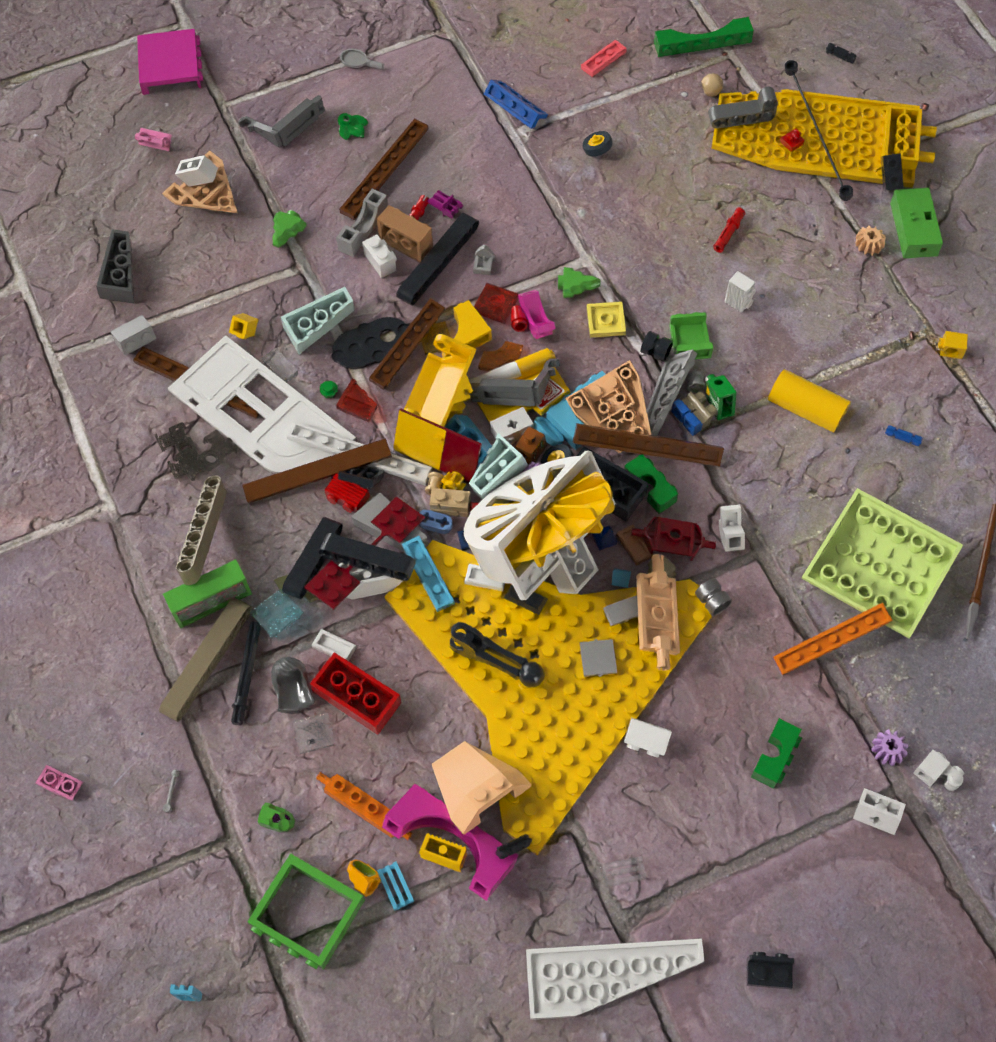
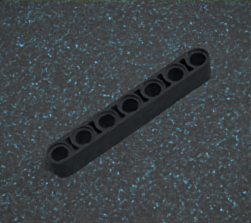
(437, 259)

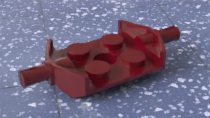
(658, 537)

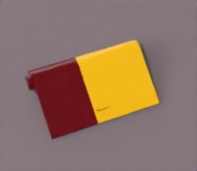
(436, 445)

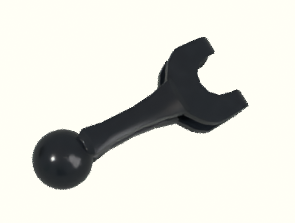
(474, 646)

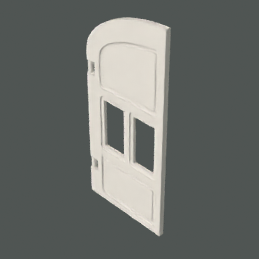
(223, 375)

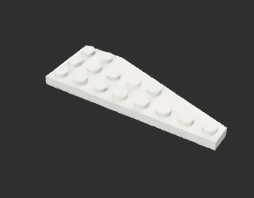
(582, 978)

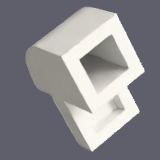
(730, 528)

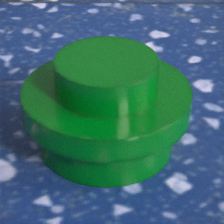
(328, 389)

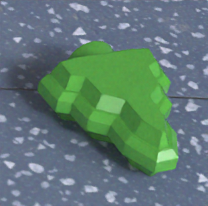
(286, 226)
(576, 282)

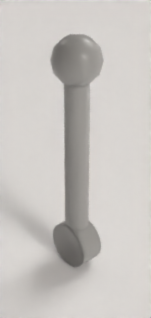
(167, 807)

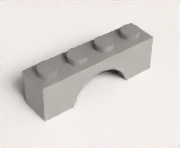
(351, 237)

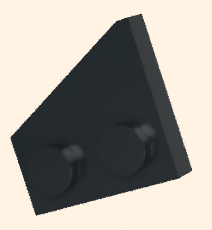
(364, 476)

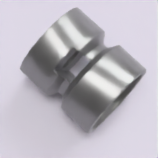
(715, 599)

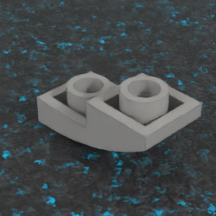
(622, 611)

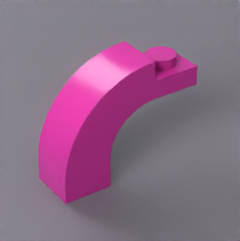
(537, 320)

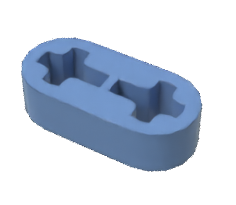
(435, 521)

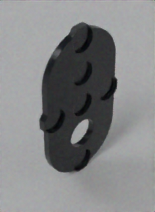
(363, 344)

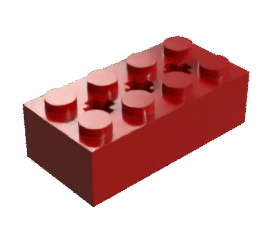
(356, 681)

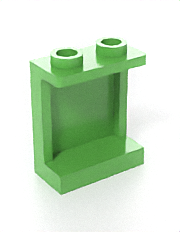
(690, 333)

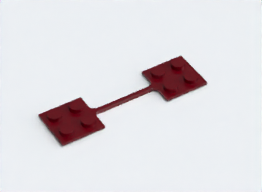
(336, 583)

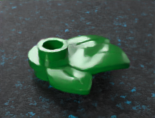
(353, 126)

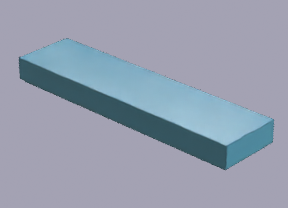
(428, 574)

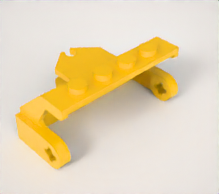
(442, 382)

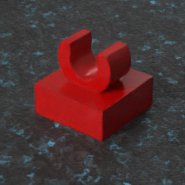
(792, 140)

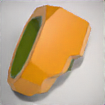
(363, 877)

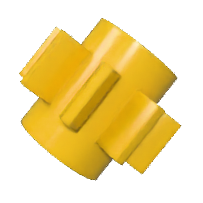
(453, 481)

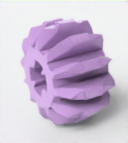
(897, 751)

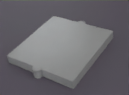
(598, 658)

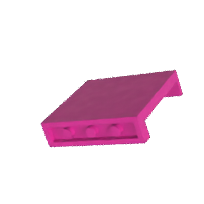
(169, 58)

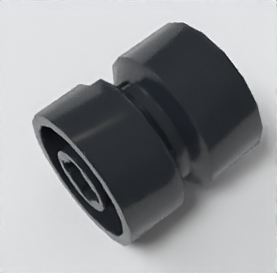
(656, 346)

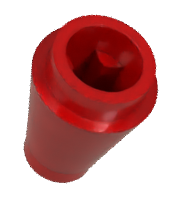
(518, 319)

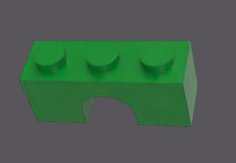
(663, 494)
(770, 769)

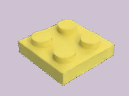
(606, 319)

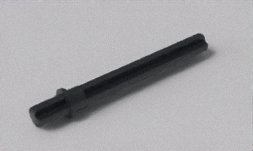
(241, 698)

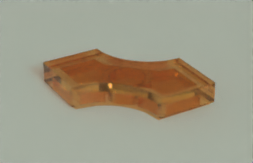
(506, 354)

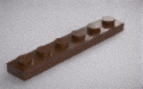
(406, 344)

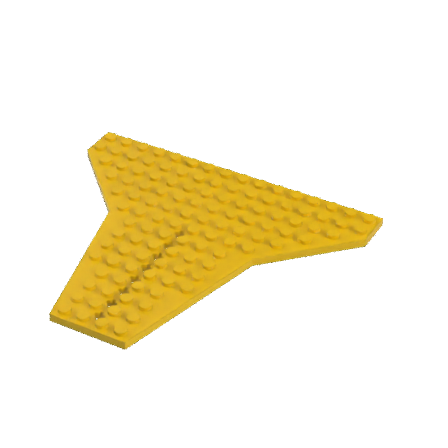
(569, 721)

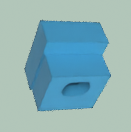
(621, 577)

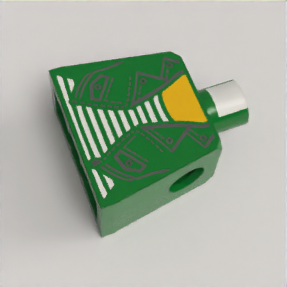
(721, 395)

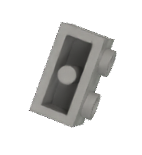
(133, 335)

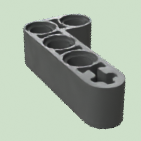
(745, 112)

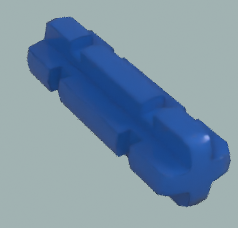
(903, 435)

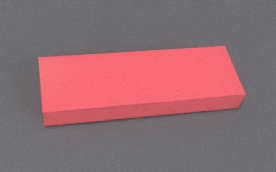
(603, 58)

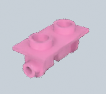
(154, 139)

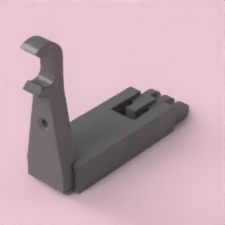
(289, 126)
(514, 391)

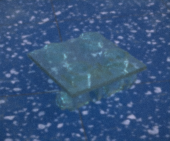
(276, 613)

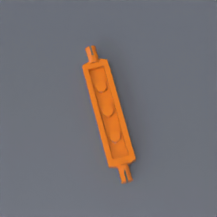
(357, 801)

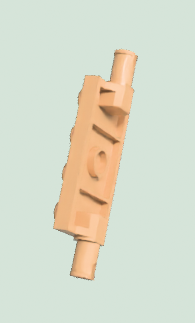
(658, 613)

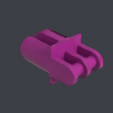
(446, 204)

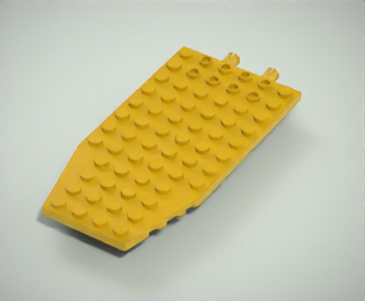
(852, 129)

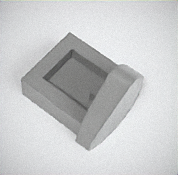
(483, 260)

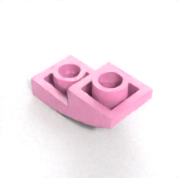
(59, 783)

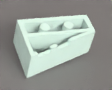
(498, 467)

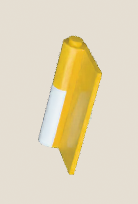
(521, 369)

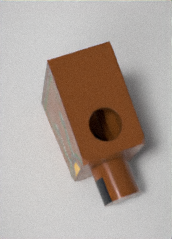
(532, 444)

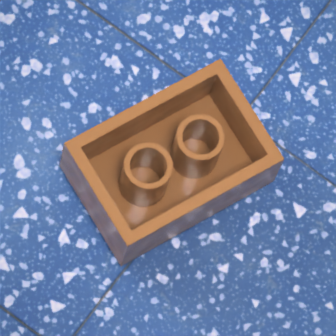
(405, 233)

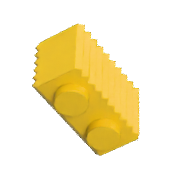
(443, 852)

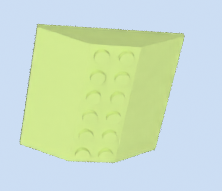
(882, 558)

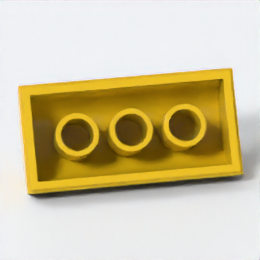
(808, 400)

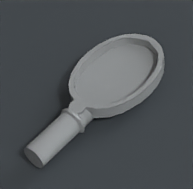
(356, 59)

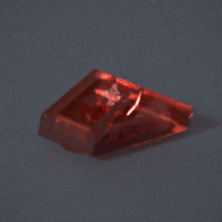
(356, 402)

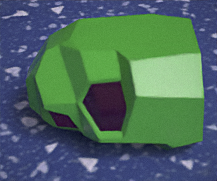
(275, 818)

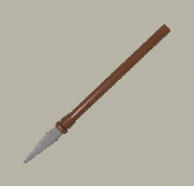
(976, 596)

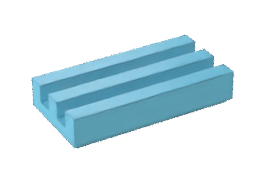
(387, 869)
(186, 994)

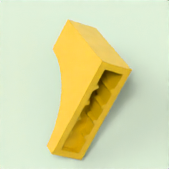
(471, 326)

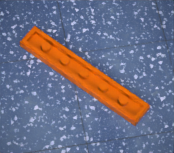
(832, 638)

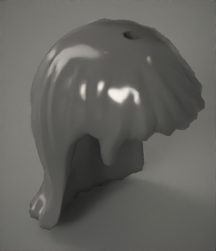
(291, 685)

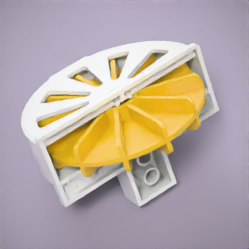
(539, 524)

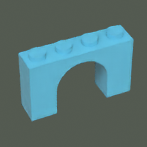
(564, 418)

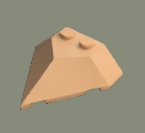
(210, 196)

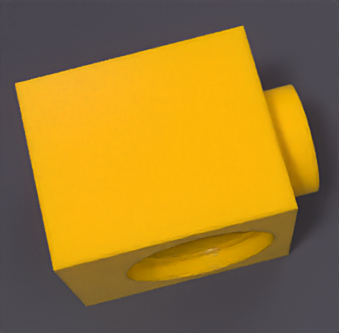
(953, 344)

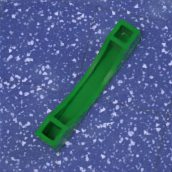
(672, 42)

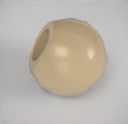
(712, 84)

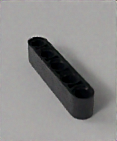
(367, 557)
(310, 560)

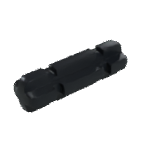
(841, 53)
(513, 846)

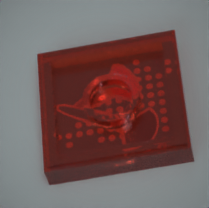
(496, 303)

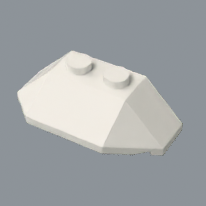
(371, 583)

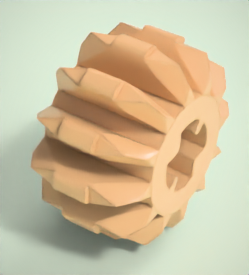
(870, 240)

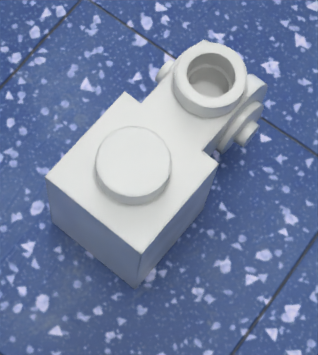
(936, 767)

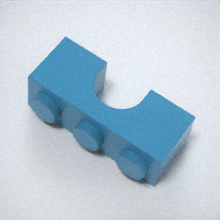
(463, 425)

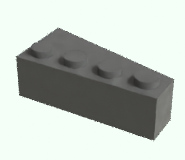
(116, 273)

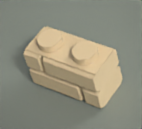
(450, 502)

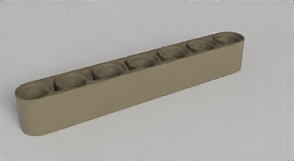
(201, 530)
(205, 659)

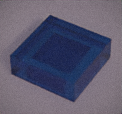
(605, 538)

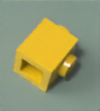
(243, 326)

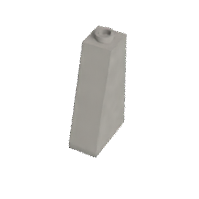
(364, 516)

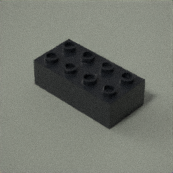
(626, 488)

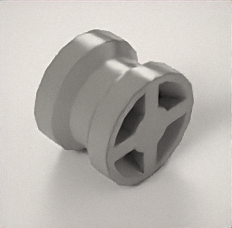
(695, 381)

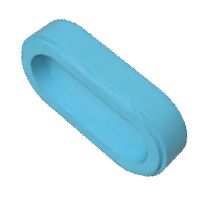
(551, 434)

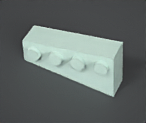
(315, 319)

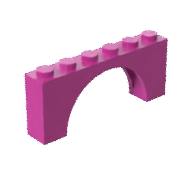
(422, 810)

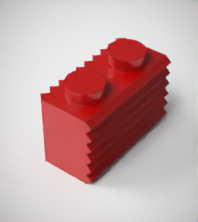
(347, 494)

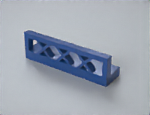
(514, 103)

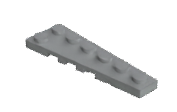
(668, 385)

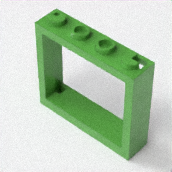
(293, 948)

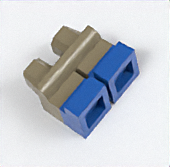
(693, 413)

